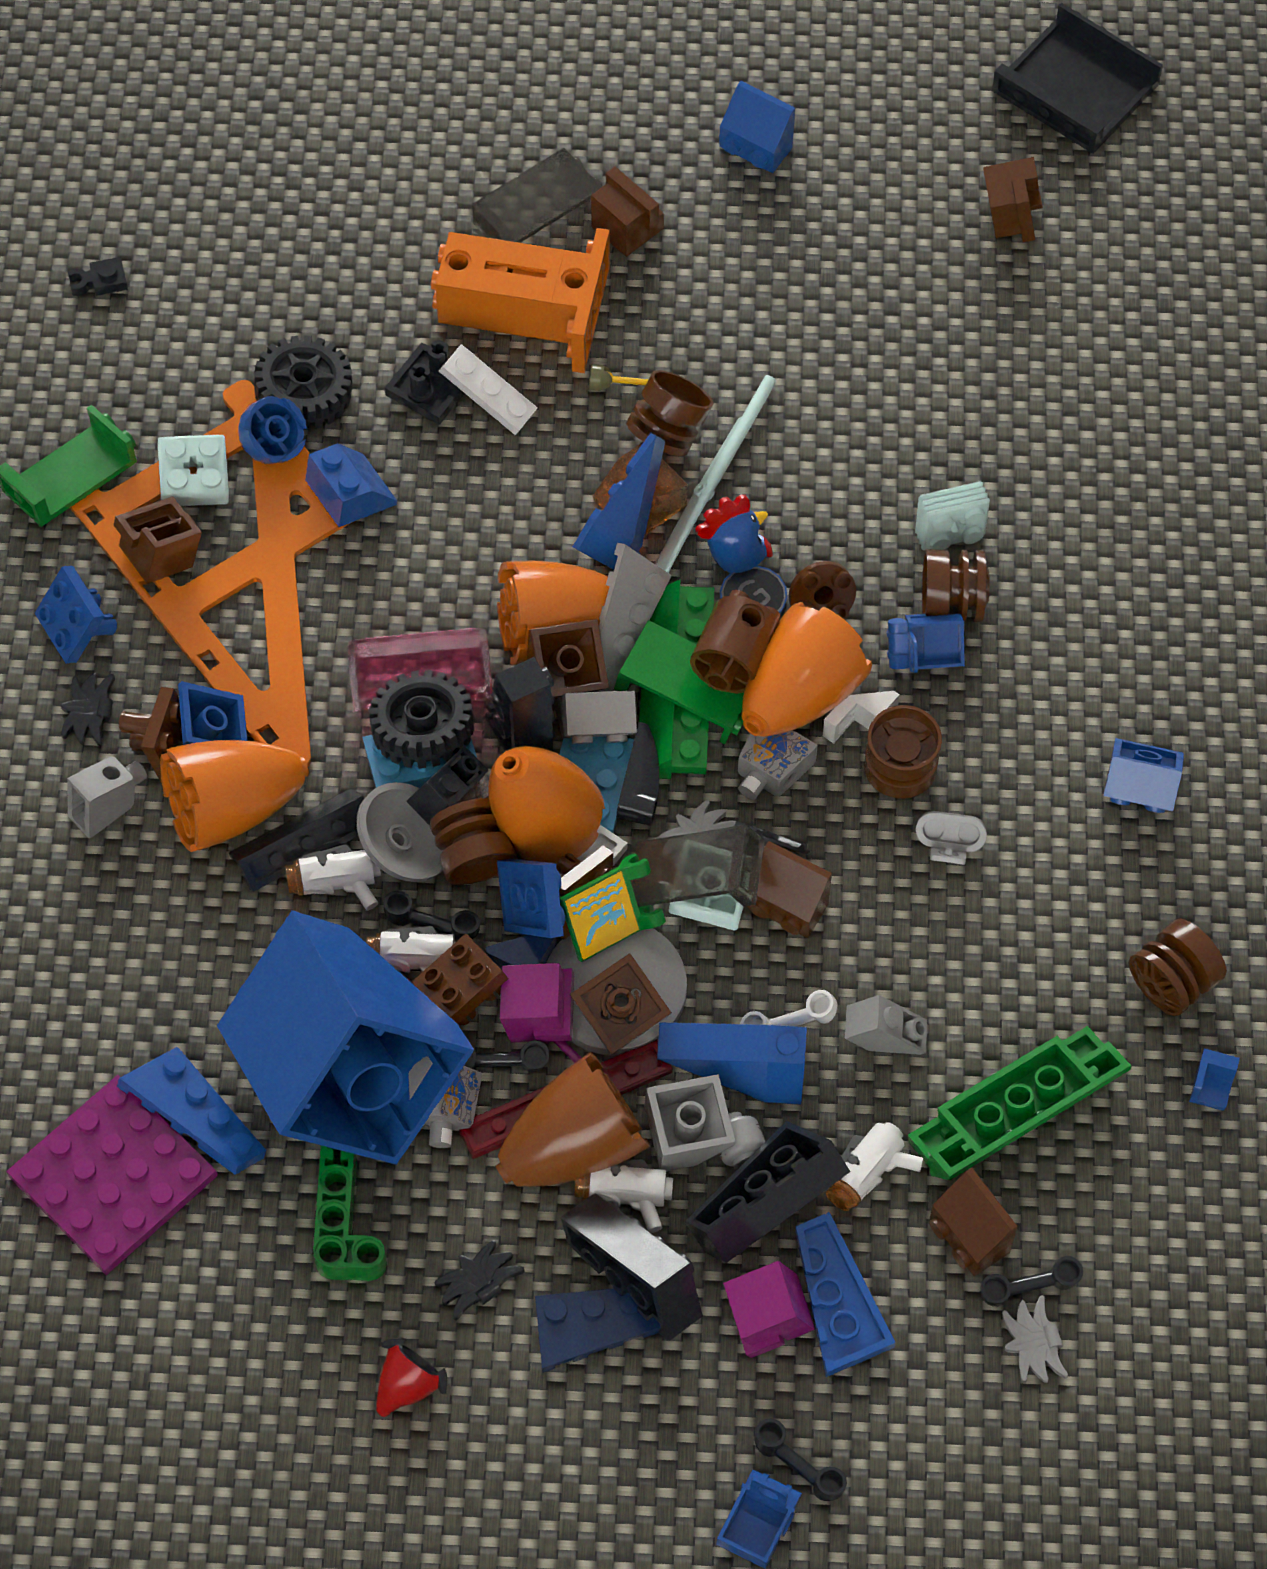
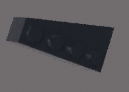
(522, 707)
(766, 1191)
(635, 1263)

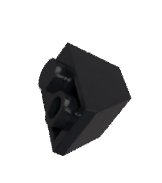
(447, 784)

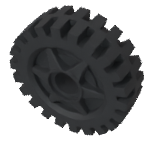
(308, 375)
(421, 719)

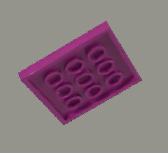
(111, 1175)

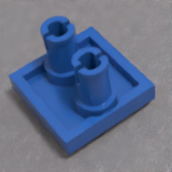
(73, 615)

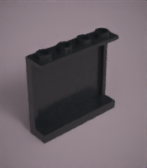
(1079, 79)

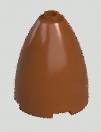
(571, 1130)

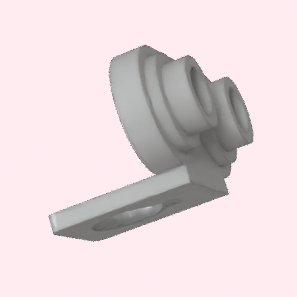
(950, 835)

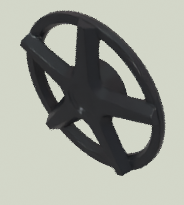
(779, 840)

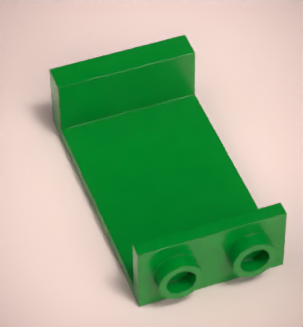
(71, 470)
(663, 667)

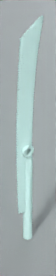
(705, 489)

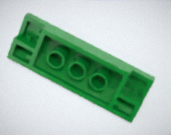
(678, 733)
(1016, 1101)

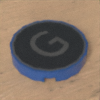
(760, 585)

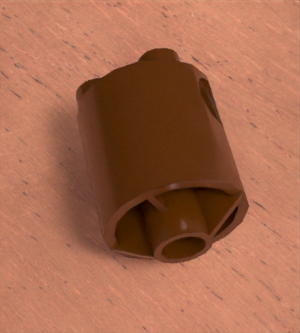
(733, 642)

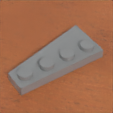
(629, 604)

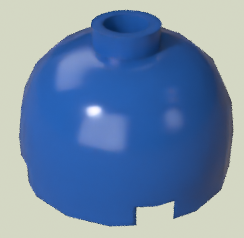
(272, 430)

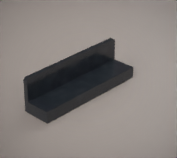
(313, 831)

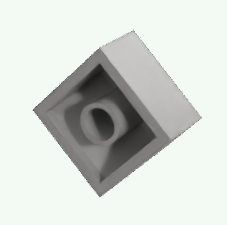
(597, 715)
(688, 1122)

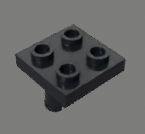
(421, 384)

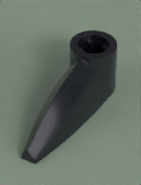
(641, 781)

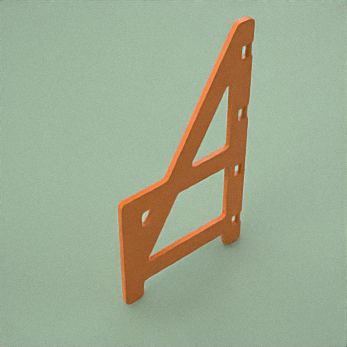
(265, 561)

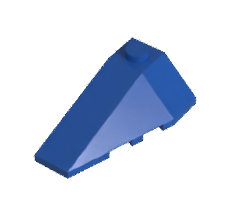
(628, 507)
(748, 1057)

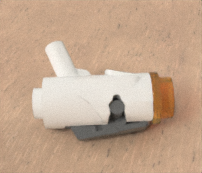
(334, 870)
(410, 947)
(867, 1160)
(631, 1185)

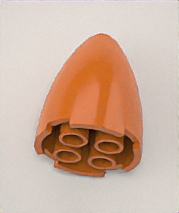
(545, 596)
(804, 671)
(227, 787)
(544, 804)

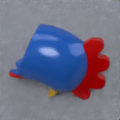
(734, 535)

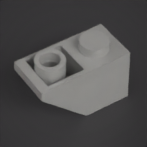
(885, 1027)

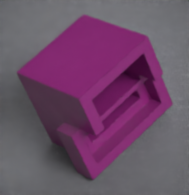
(537, 1003)
(768, 1307)

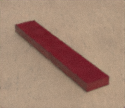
(625, 1070)

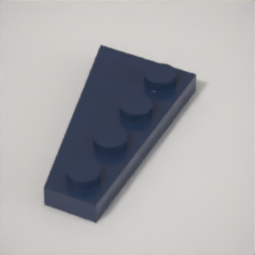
(585, 1323)

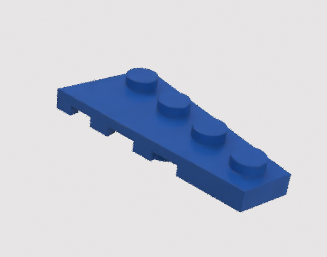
(194, 1108)
(841, 1303)

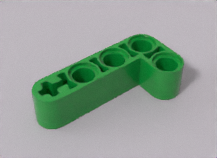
(340, 1238)

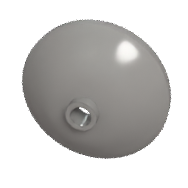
(387, 818)

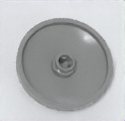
(656, 959)

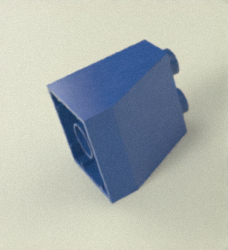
(332, 1041)

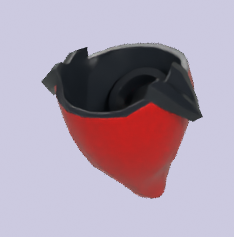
(406, 1378)

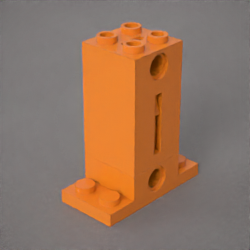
(523, 289)

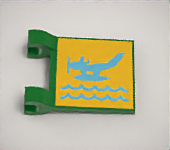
(607, 909)

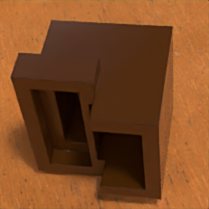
(1012, 197)
(625, 212)
(158, 539)

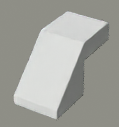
(857, 707)

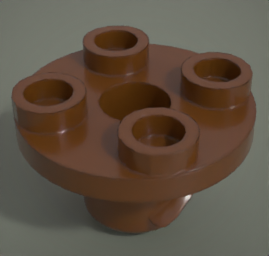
(826, 586)

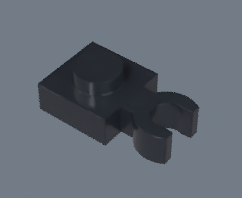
(104, 276)

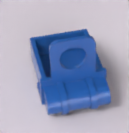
(926, 642)
(759, 1518)

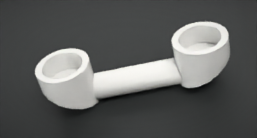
(819, 1007)

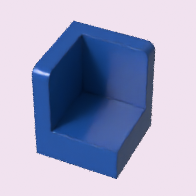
(1214, 1079)

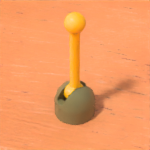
(602, 378)

